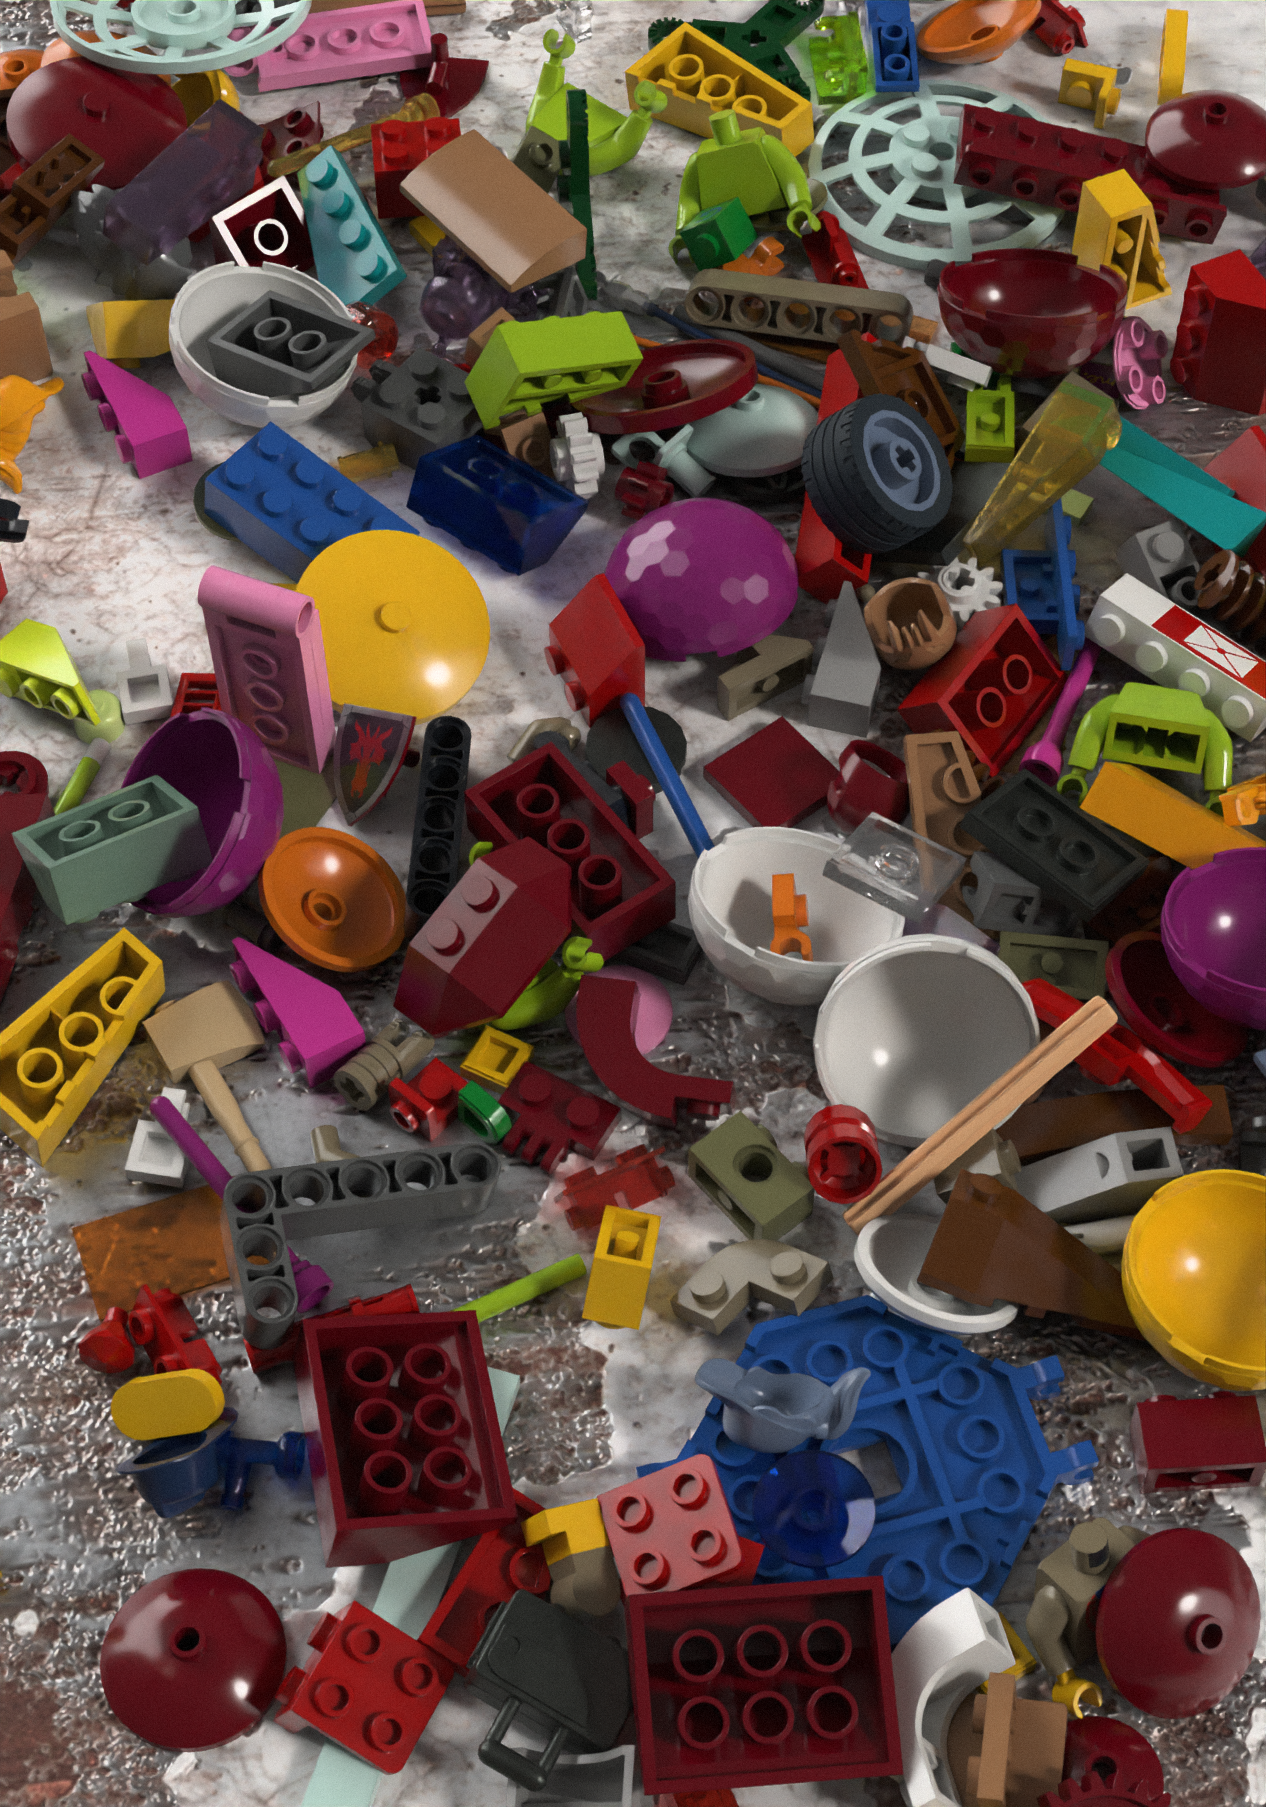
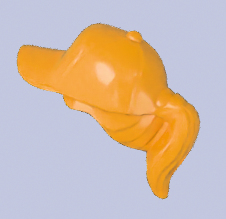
(18, 406)

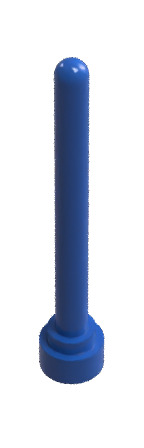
(666, 773)

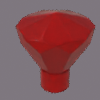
(108, 1345)

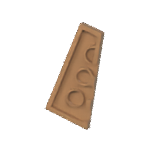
(939, 797)

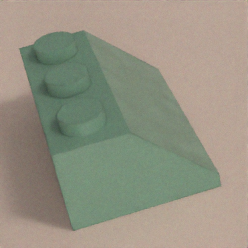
(114, 849)

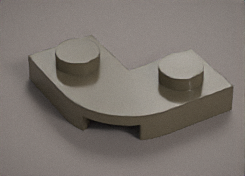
(746, 1271)

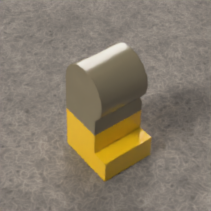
(577, 1558)

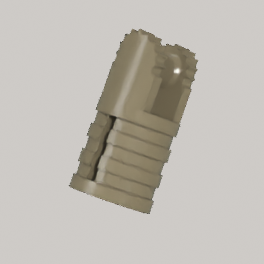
(382, 1059)

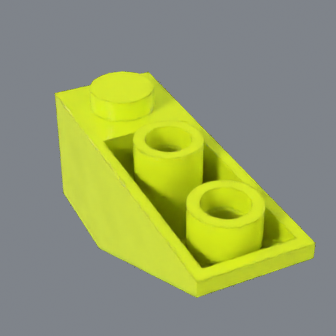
(42, 672)

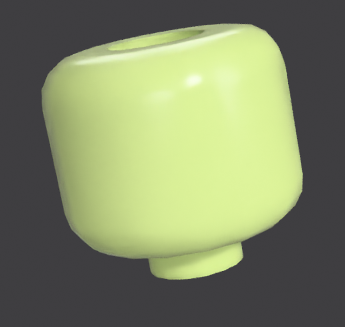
(110, 715)

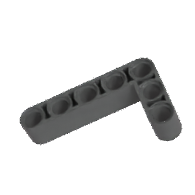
(336, 1212)

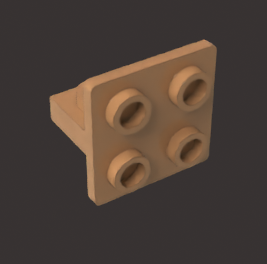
(1006, 1746)

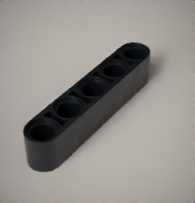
(437, 820)

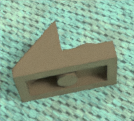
(763, 673)

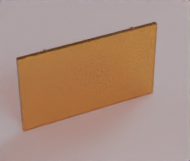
(157, 1244)

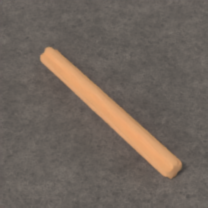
(983, 1113)

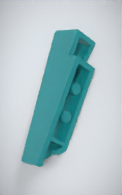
(1184, 489)

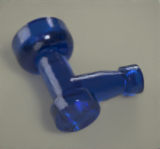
(239, 1453)

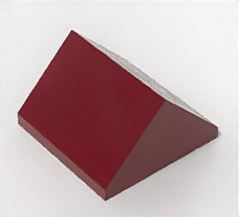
(263, 228)

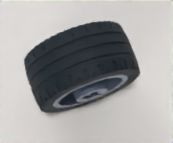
(876, 474)

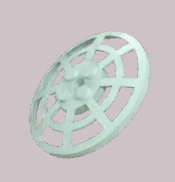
(178, 28)
(920, 174)

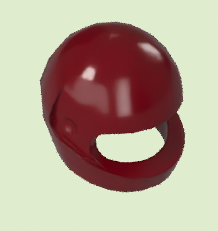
(864, 790)

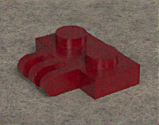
(555, 1118)

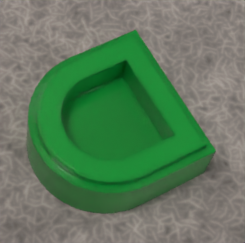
(482, 1113)

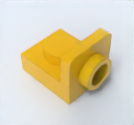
(1090, 88)

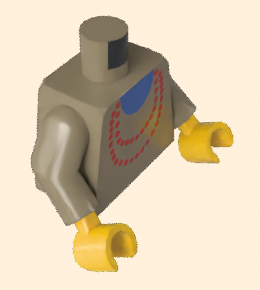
(1067, 1605)

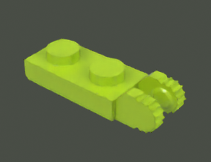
(990, 423)

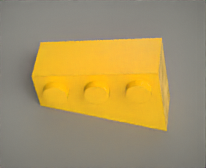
(1121, 231)

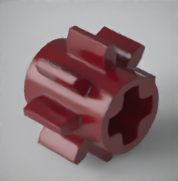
(643, 490)

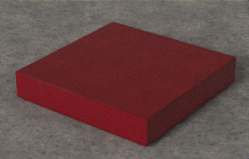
(773, 777)

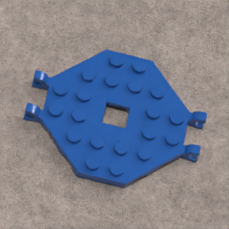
(956, 1437)

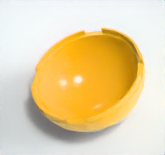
(1200, 1276)

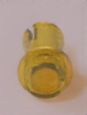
(370, 463)

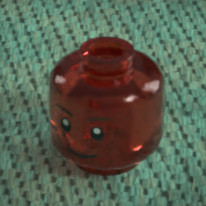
(385, 331)

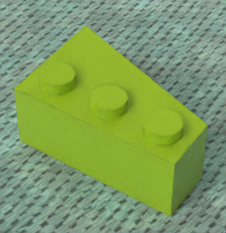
(551, 360)

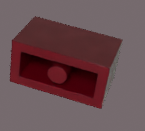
(1197, 1443)

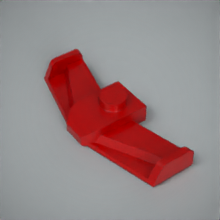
(1124, 1056)

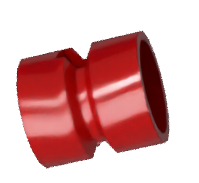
(842, 1154)

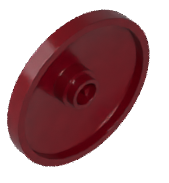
(110, 110)
(674, 387)

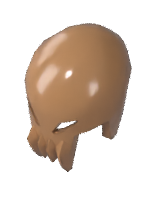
(910, 623)

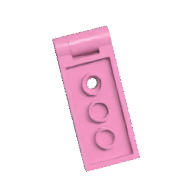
(270, 665)

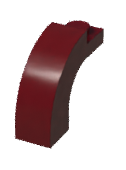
(607, 1030)

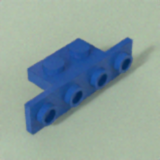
(1044, 588)

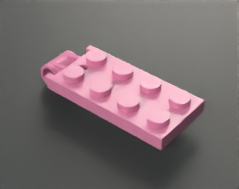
(343, 46)

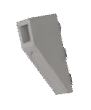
(1167, 565)
(848, 670)
(1102, 1176)

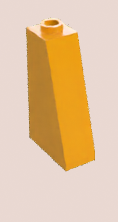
(1162, 816)

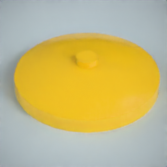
(397, 623)

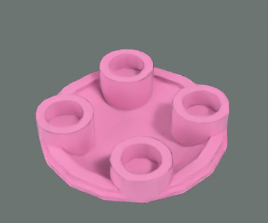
(1138, 363)

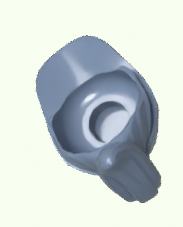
(780, 1410)

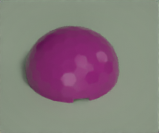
(703, 578)
(239, 800)
(1218, 934)

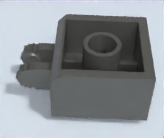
(416, 406)

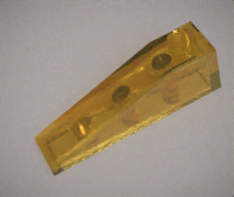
(1053, 459)

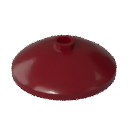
(1208, 139)
(1162, 1009)
(1156, 1616)
(200, 1694)

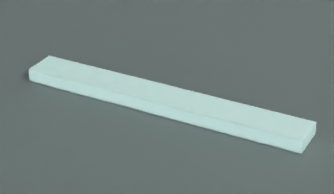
(407, 1601)

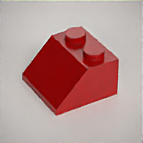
(596, 651)

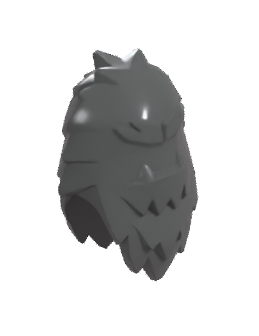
(115, 265)

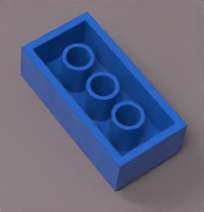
(290, 502)

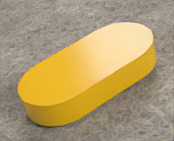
(167, 1404)

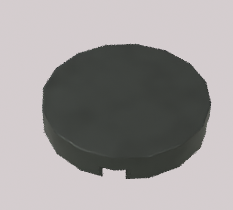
(613, 741)

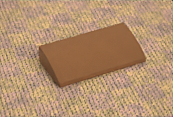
(495, 212)

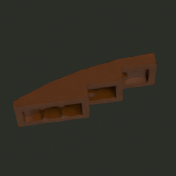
(44, 193)
(1069, 1122)

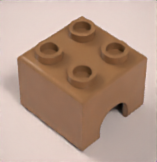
(21, 330)

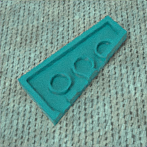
(344, 233)

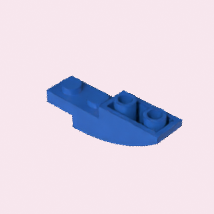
(891, 46)

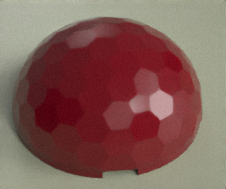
(1030, 310)

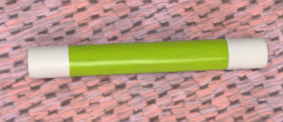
(83, 776)

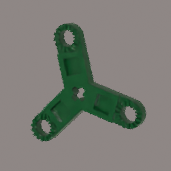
(769, 28)
(574, 183)

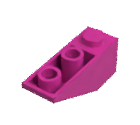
(143, 418)
(307, 1015)

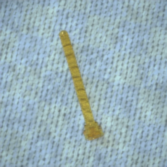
(414, 109)

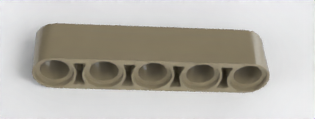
(779, 319)

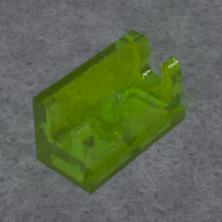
(838, 60)

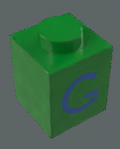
(719, 234)

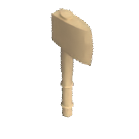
(199, 1038)

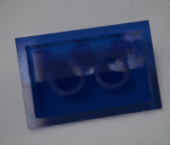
(494, 503)

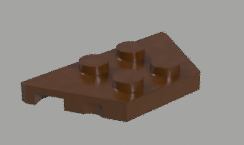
(908, 376)

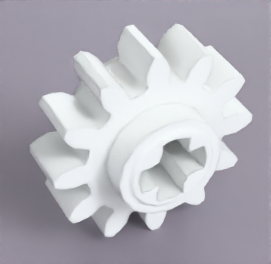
(577, 455)
(966, 588)

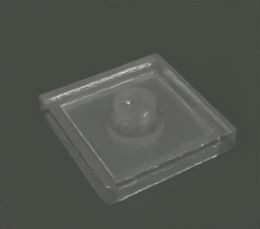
(894, 867)

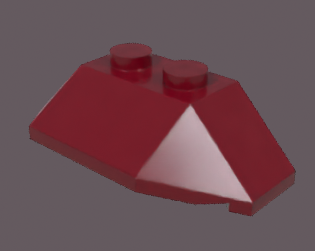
(486, 939)

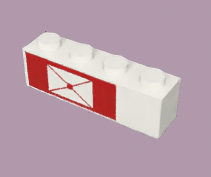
(1181, 653)

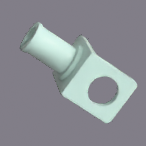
(670, 456)

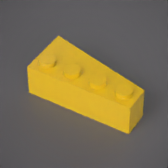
(708, 78)
(71, 1041)

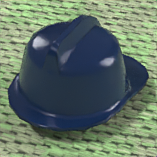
(179, 1468)

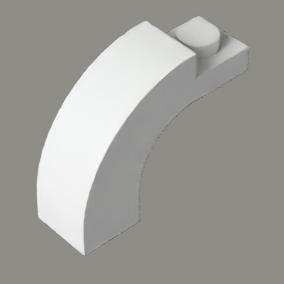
(933, 1673)

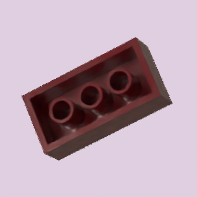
(614, 881)

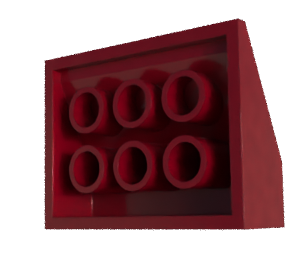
(400, 1434)
(762, 1685)

